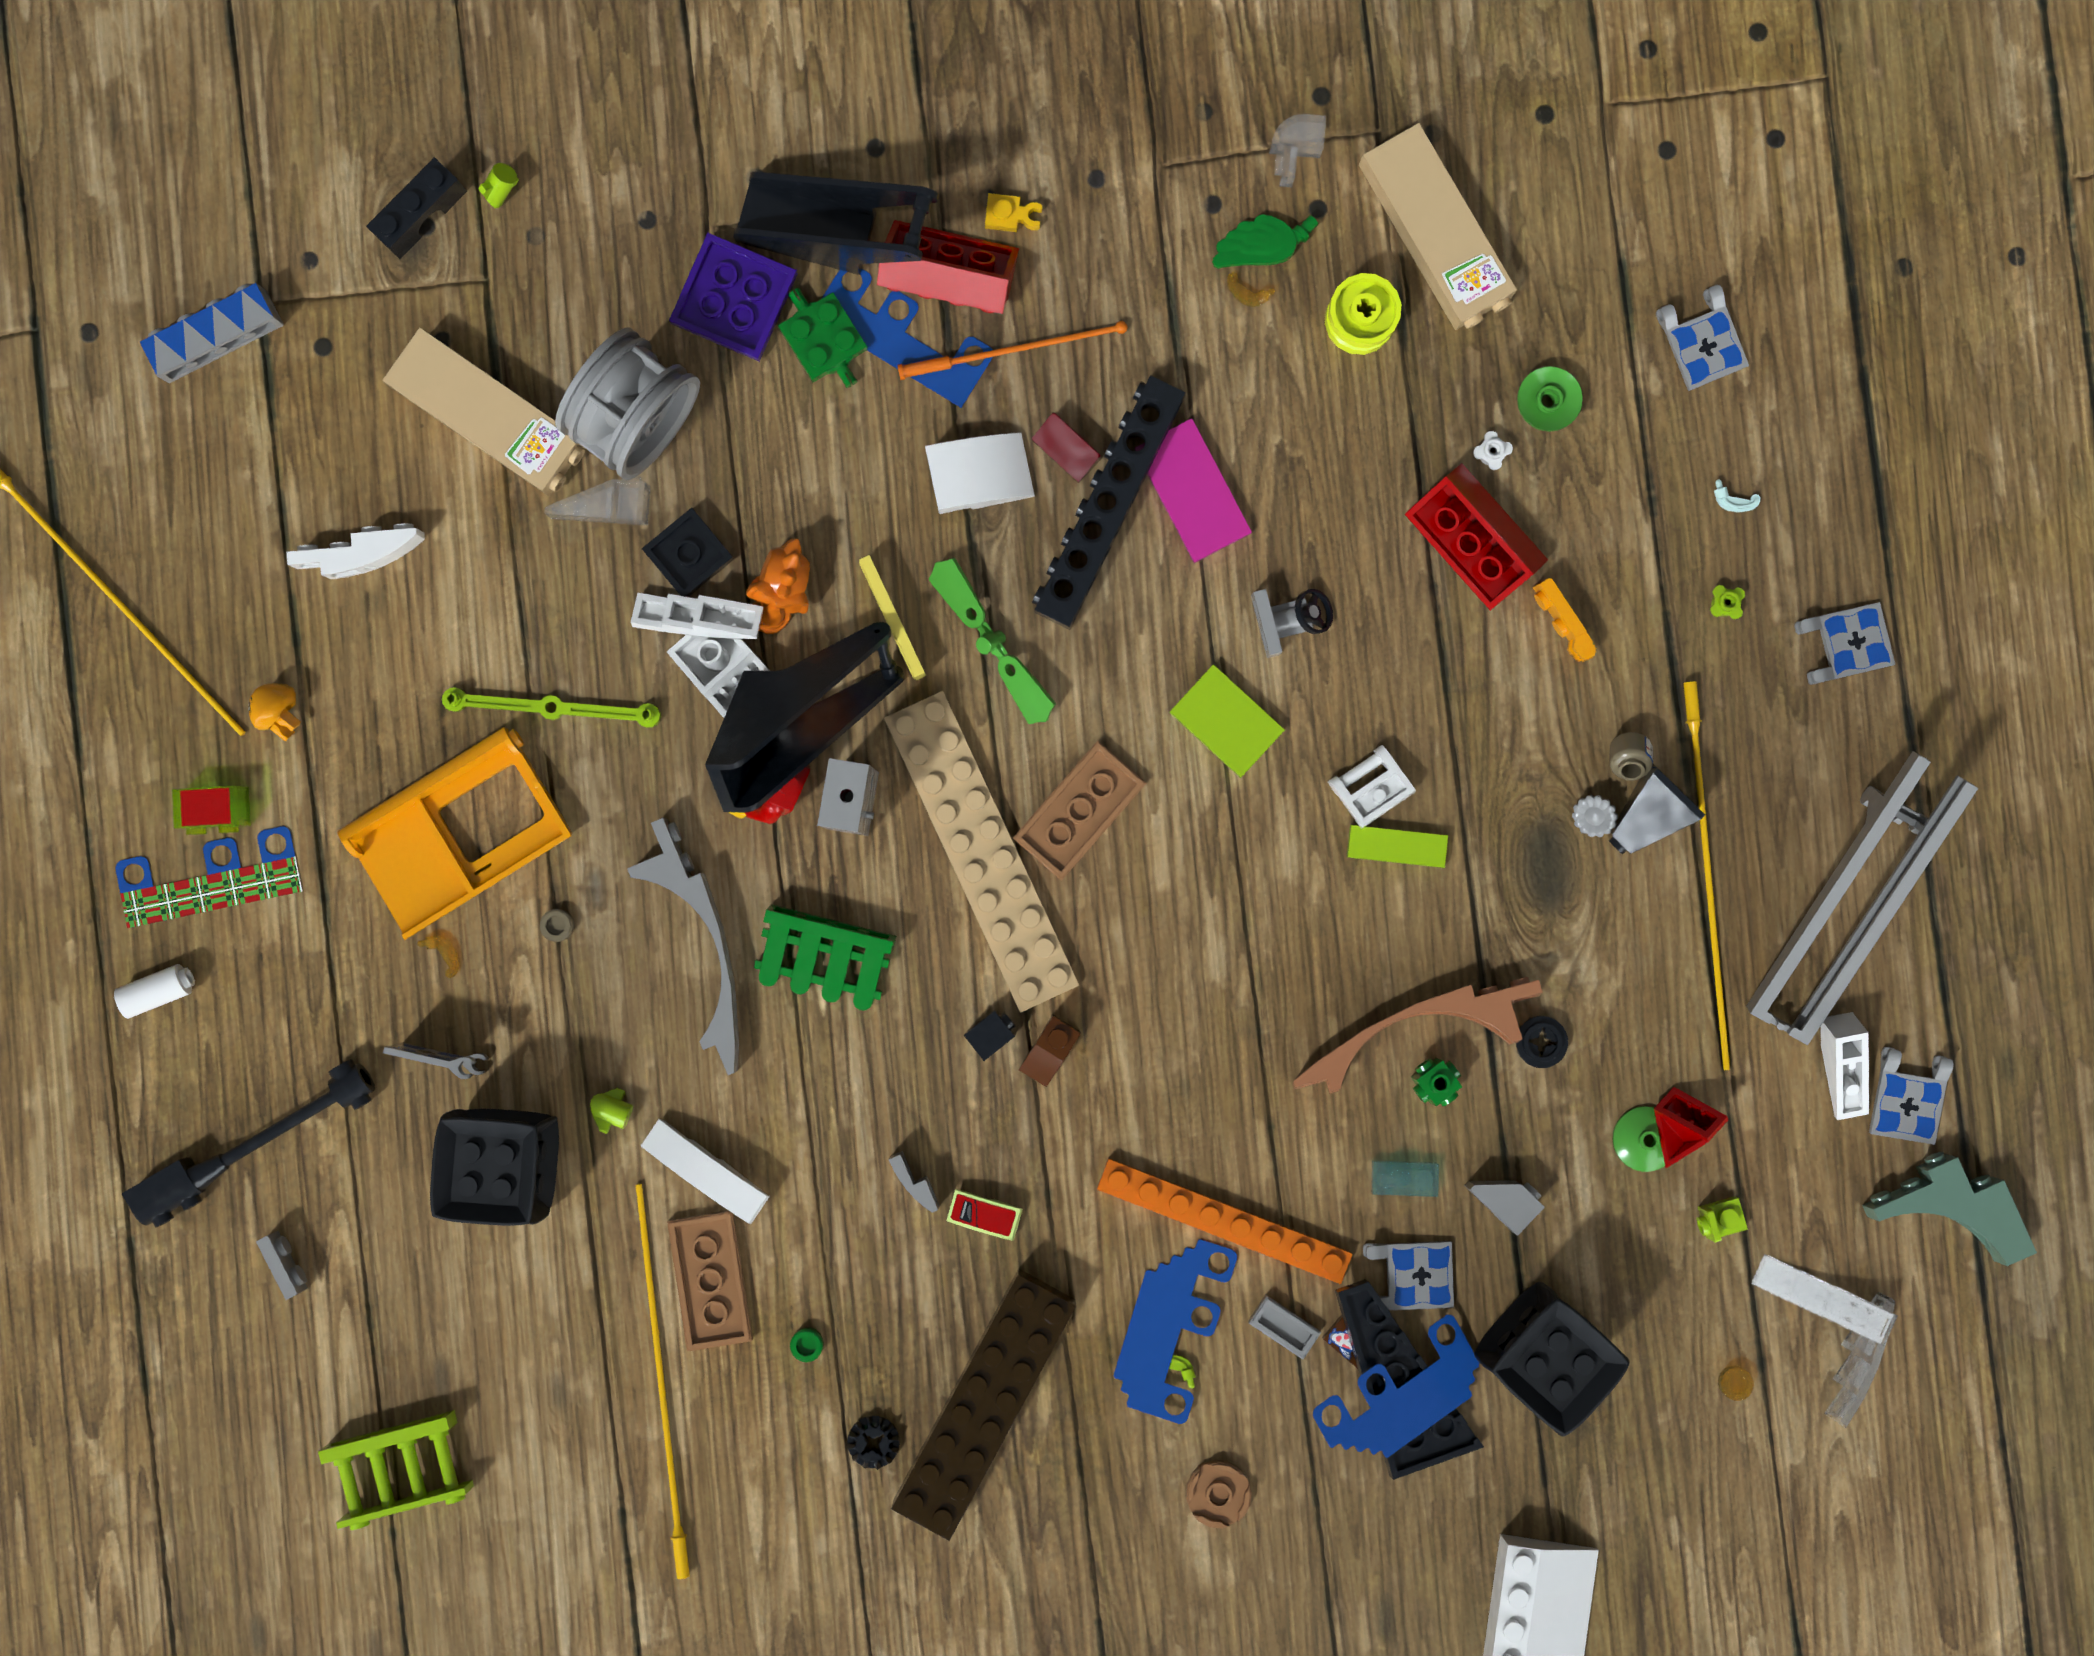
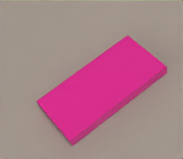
(1195, 493)

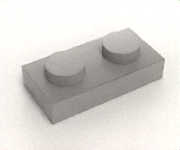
(277, 1255)

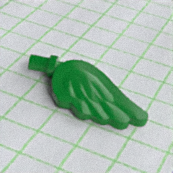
(1261, 242)

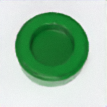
(806, 1344)

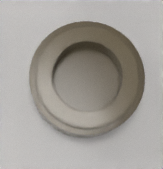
(557, 925)

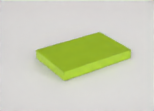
(1226, 721)

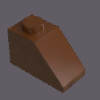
(1049, 1050)

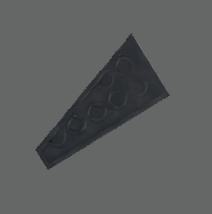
(1379, 1340)

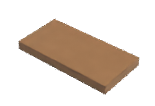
(1079, 810)
(710, 1280)

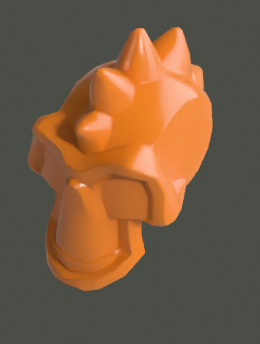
(781, 586)

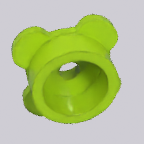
(1718, 604)

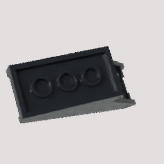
(829, 219)
(777, 731)

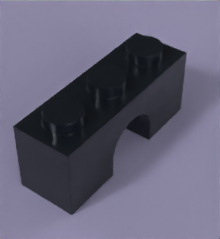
(426, 193)

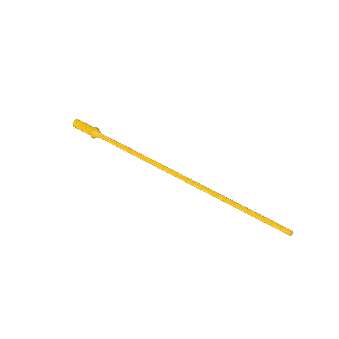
(7, 485)
(1693, 722)
(678, 1536)

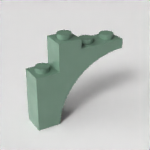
(1981, 1207)

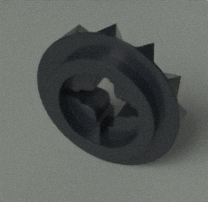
(1550, 1054)
(873, 1427)

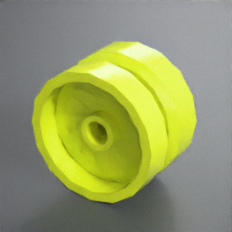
(1345, 315)

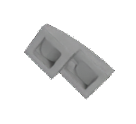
(919, 1189)

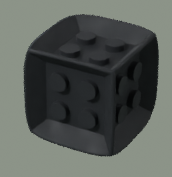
(494, 1166)
(1552, 1358)

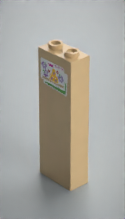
(1438, 227)
(484, 412)

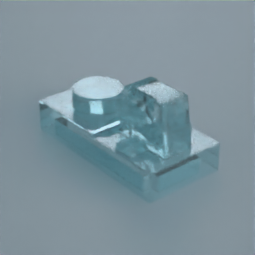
(1405, 1178)

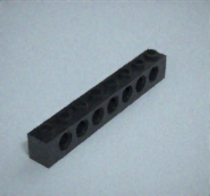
(1167, 402)

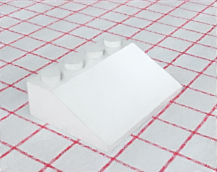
(1540, 1598)

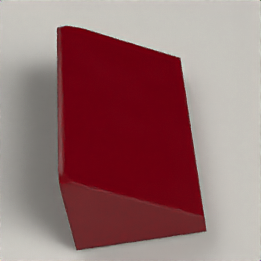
(1066, 447)

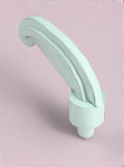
(1733, 503)

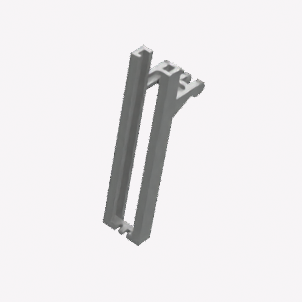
(1880, 813)

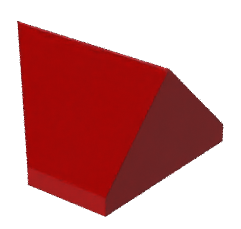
(1685, 1125)

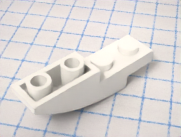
(368, 551)

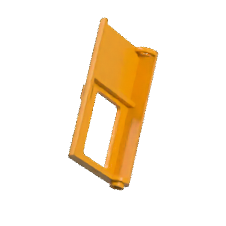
(417, 857)

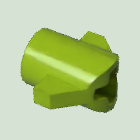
(498, 184)
(610, 1110)

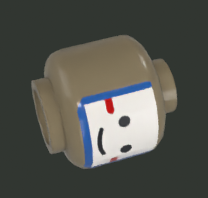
(1631, 756)

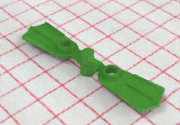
(959, 594)

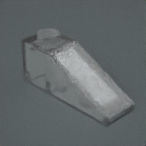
(607, 503)

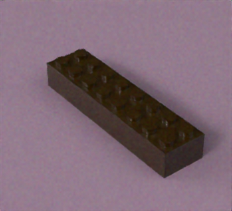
(983, 1404)

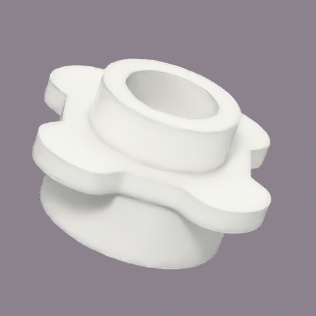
(1493, 460)

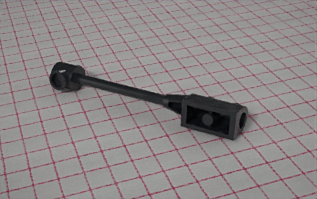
(184, 1181)

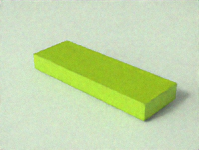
(1397, 846)

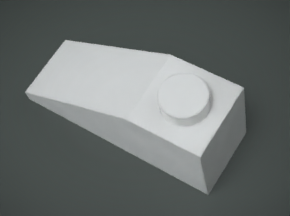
(1846, 1064)

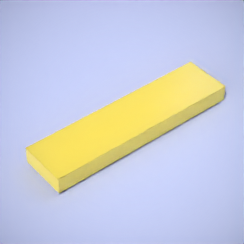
(892, 618)

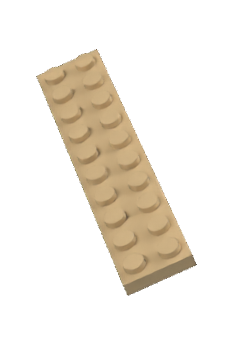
(981, 851)

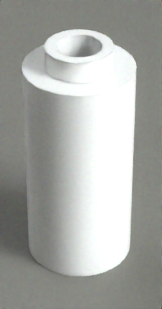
(154, 990)

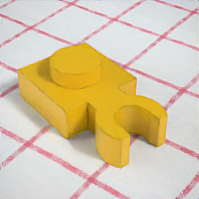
(1005, 213)

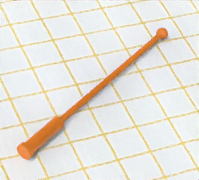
(947, 362)

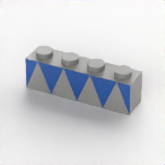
(211, 332)

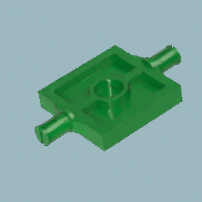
(822, 337)

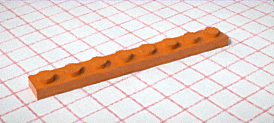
(1224, 1221)

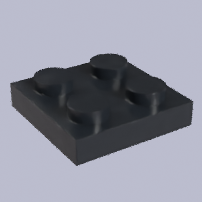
(688, 553)

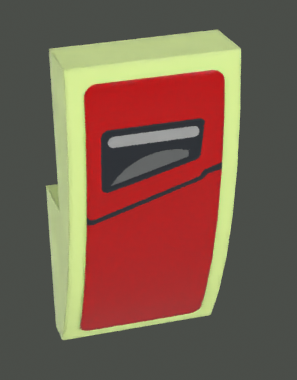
(984, 1215)

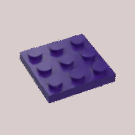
(733, 297)

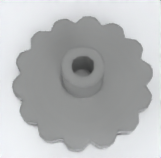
(1595, 816)

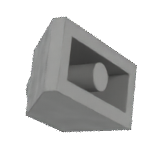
(1508, 1201)

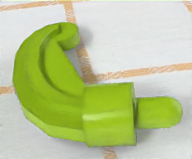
(1182, 1364)

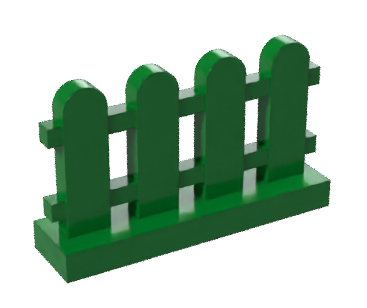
(840, 952)

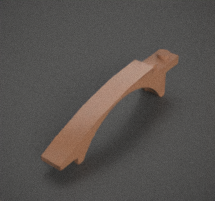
(1490, 1009)

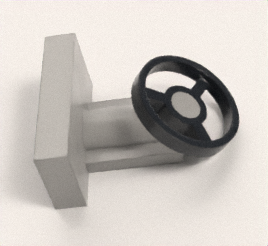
(1289, 618)

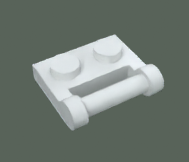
(1378, 795)

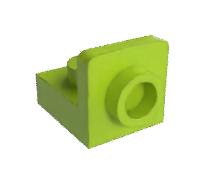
(1721, 1219)

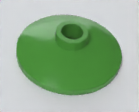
(1557, 385)
(1629, 1138)

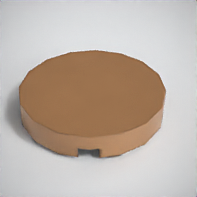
(1218, 1494)

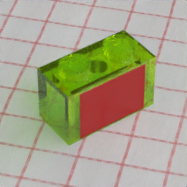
(211, 808)

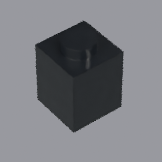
(991, 1034)

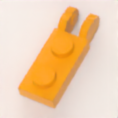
(1565, 620)

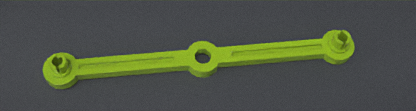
(456, 700)

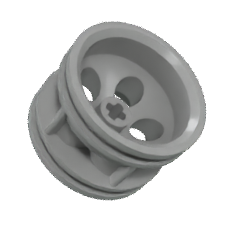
(626, 404)

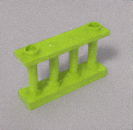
(373, 1446)

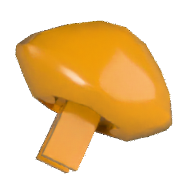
(270, 709)

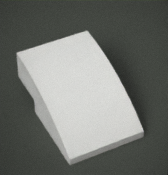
(979, 472)
(715, 665)

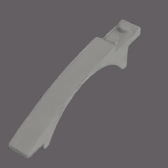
(673, 872)

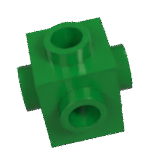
(1425, 1077)

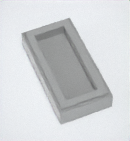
(1284, 1326)

